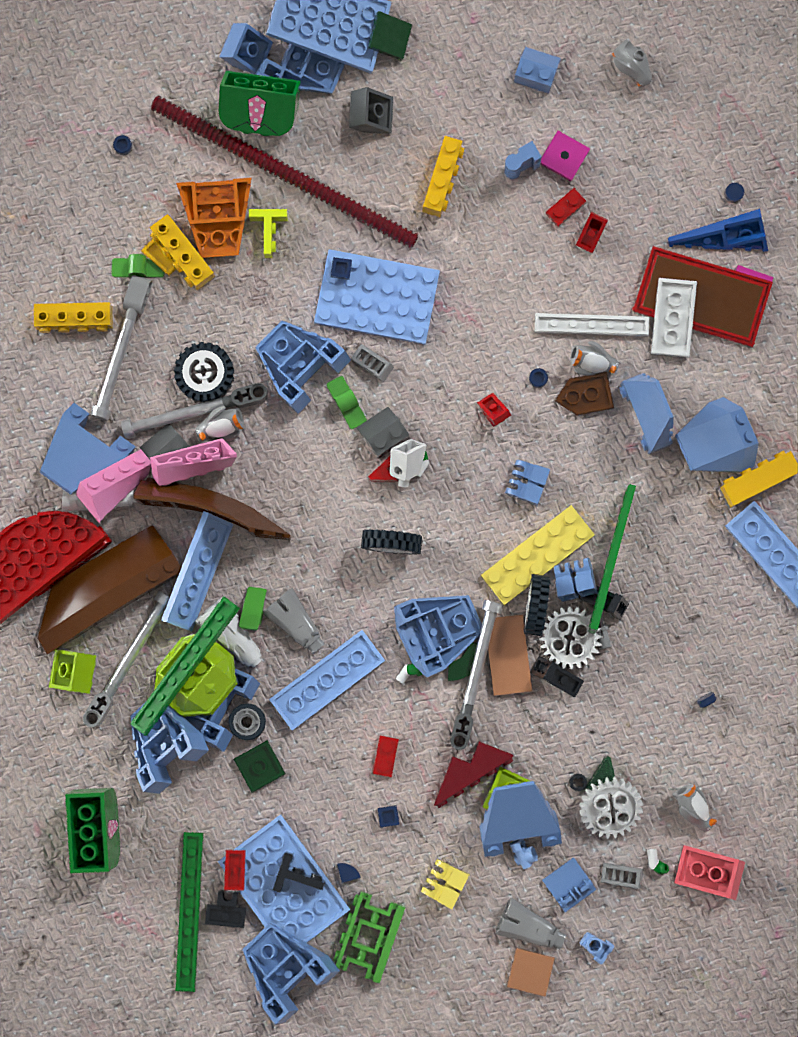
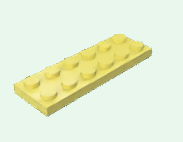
(537, 554)

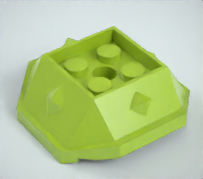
(209, 683)

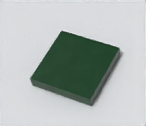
(390, 35)
(259, 766)

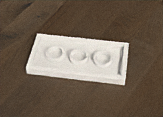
(673, 317)

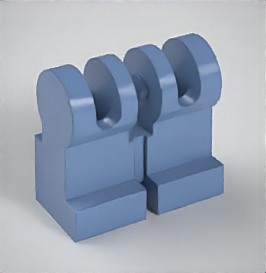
(525, 158)
(536, 477)
(583, 583)

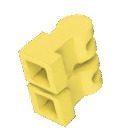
(454, 880)

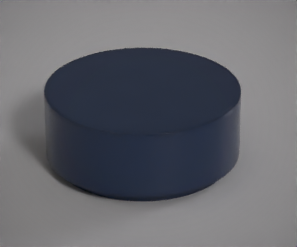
(122, 145)
(734, 192)
(538, 378)
(706, 700)

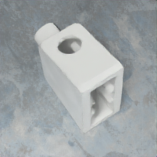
(406, 461)

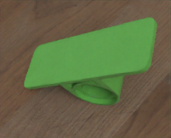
(135, 265)
(346, 402)
(253, 608)

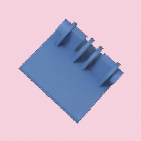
(569, 884)

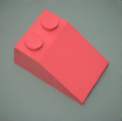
(709, 872)

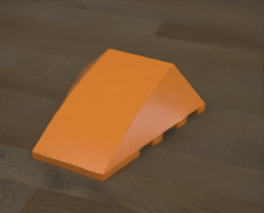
(216, 214)

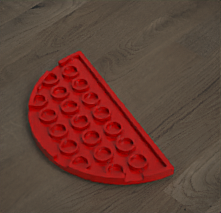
(39, 552)

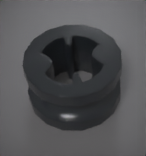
(578, 788)

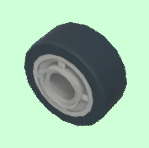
(258, 721)

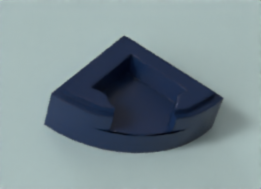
(347, 872)

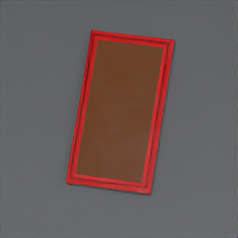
(724, 300)

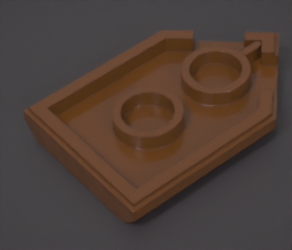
(586, 394)

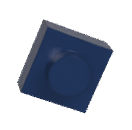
(341, 268)
(388, 816)

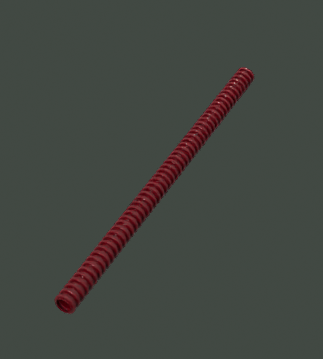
(284, 172)

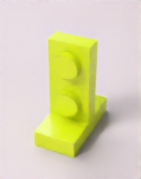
(268, 217)

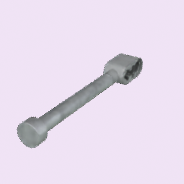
(134, 304)
(126, 662)

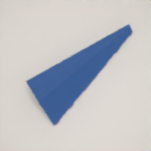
(741, 231)

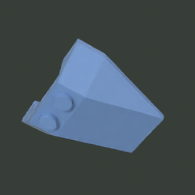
(719, 439)
(436, 630)

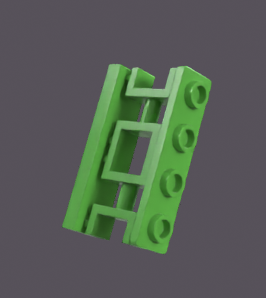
(383, 941)

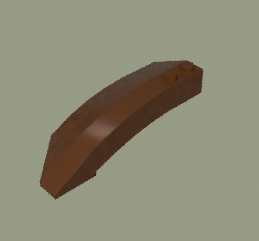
(200, 499)
(106, 587)

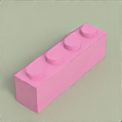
(192, 461)
(111, 485)

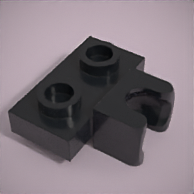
(226, 912)

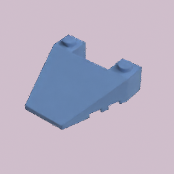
(313, 70)
(294, 357)
(650, 410)
(77, 453)
(209, 724)
(167, 739)
(517, 814)
(280, 964)

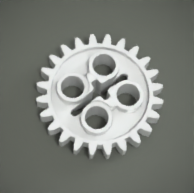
(554, 634)
(628, 804)

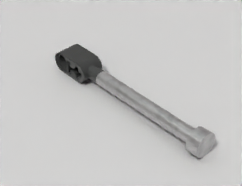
(130, 428)
(492, 609)

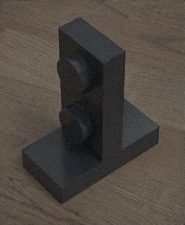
(614, 604)
(557, 676)
(296, 874)

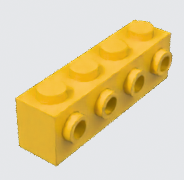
(442, 176)
(182, 252)
(73, 316)
(760, 479)

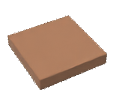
(530, 972)

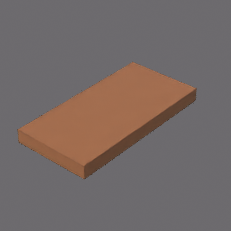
(509, 656)

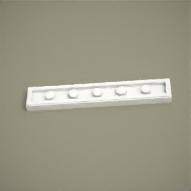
(591, 324)

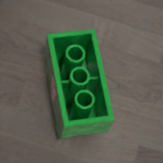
(258, 103)
(92, 830)

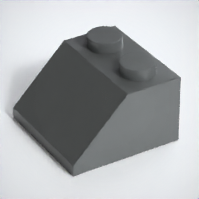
(371, 111)
(383, 432)
(163, 442)

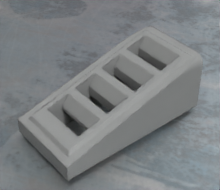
(384, 373)
(639, 875)

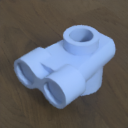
(523, 855)
(599, 948)

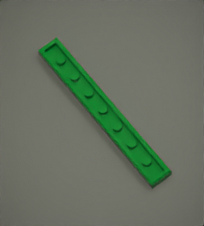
(611, 559)
(184, 666)
(189, 912)

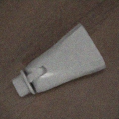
(294, 620)
(525, 925)

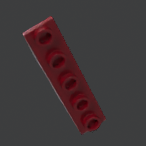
(462, 773)

